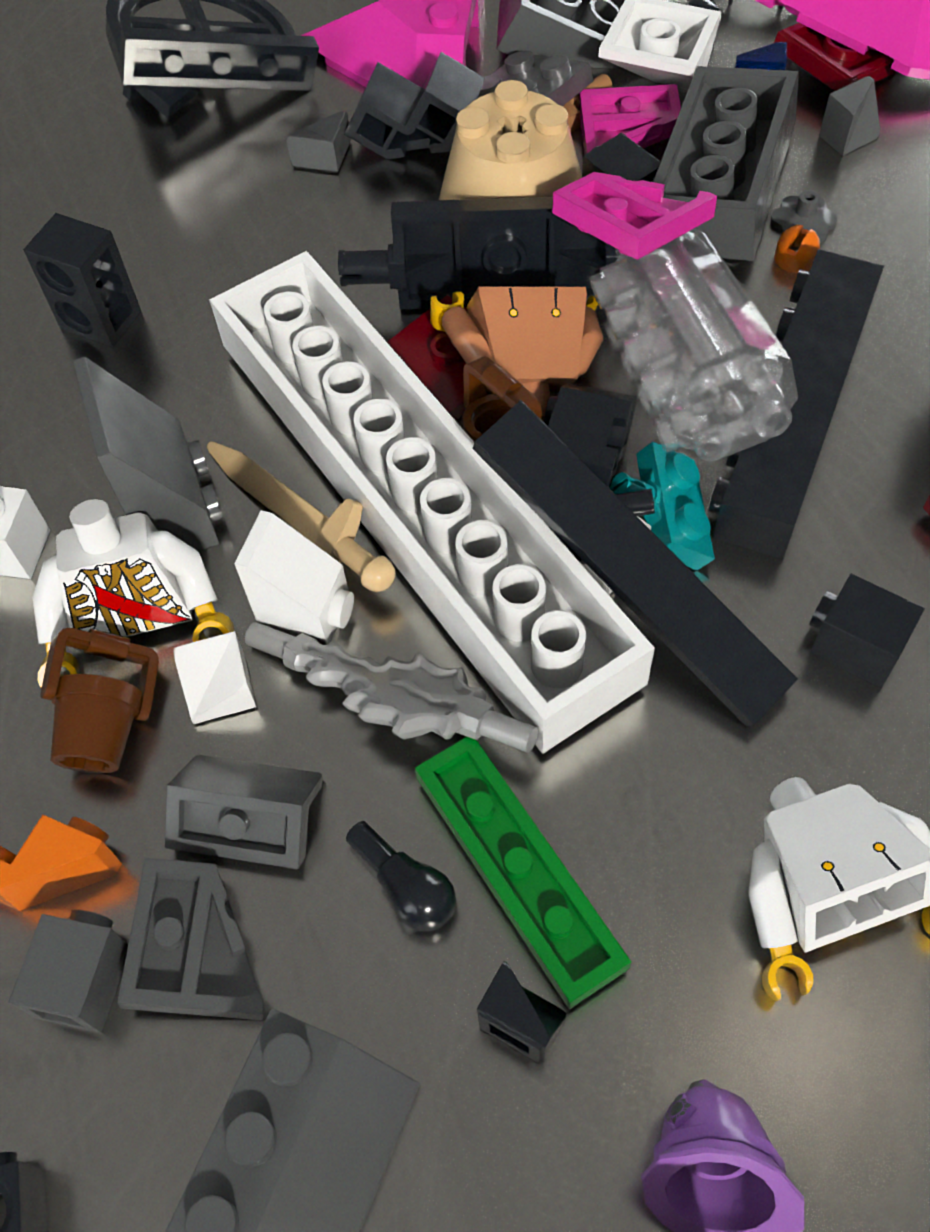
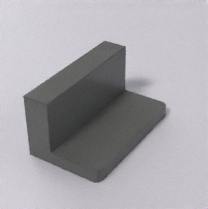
(240, 810)

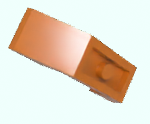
(55, 862)

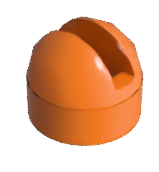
(802, 259)

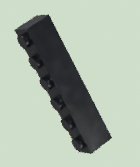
(820, 336)

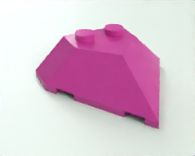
(887, 26)
(399, 36)

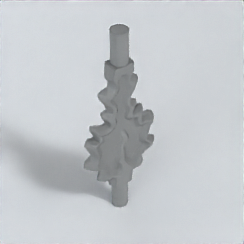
(397, 693)

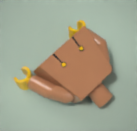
(531, 332)

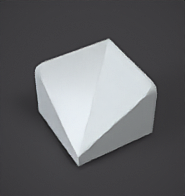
(214, 677)

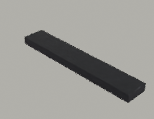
(635, 564)

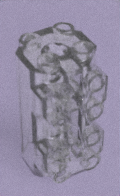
(696, 349)

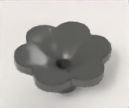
(805, 210)

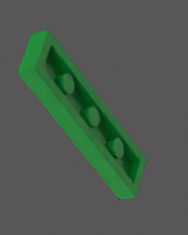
(523, 871)

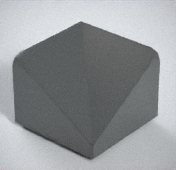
(851, 117)
(320, 144)

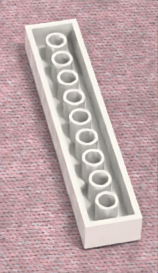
(439, 512)

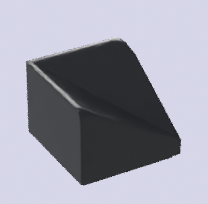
(519, 1016)

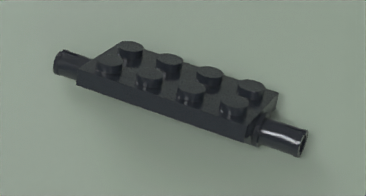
(476, 244)

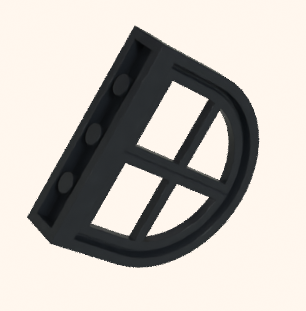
(208, 51)

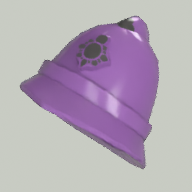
(719, 1169)

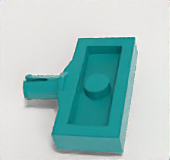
(677, 500)

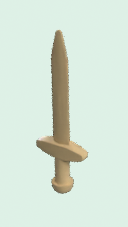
(331, 534)

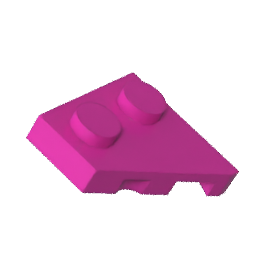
(638, 112)
(629, 212)

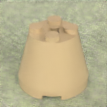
(510, 147)

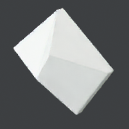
(661, 40)

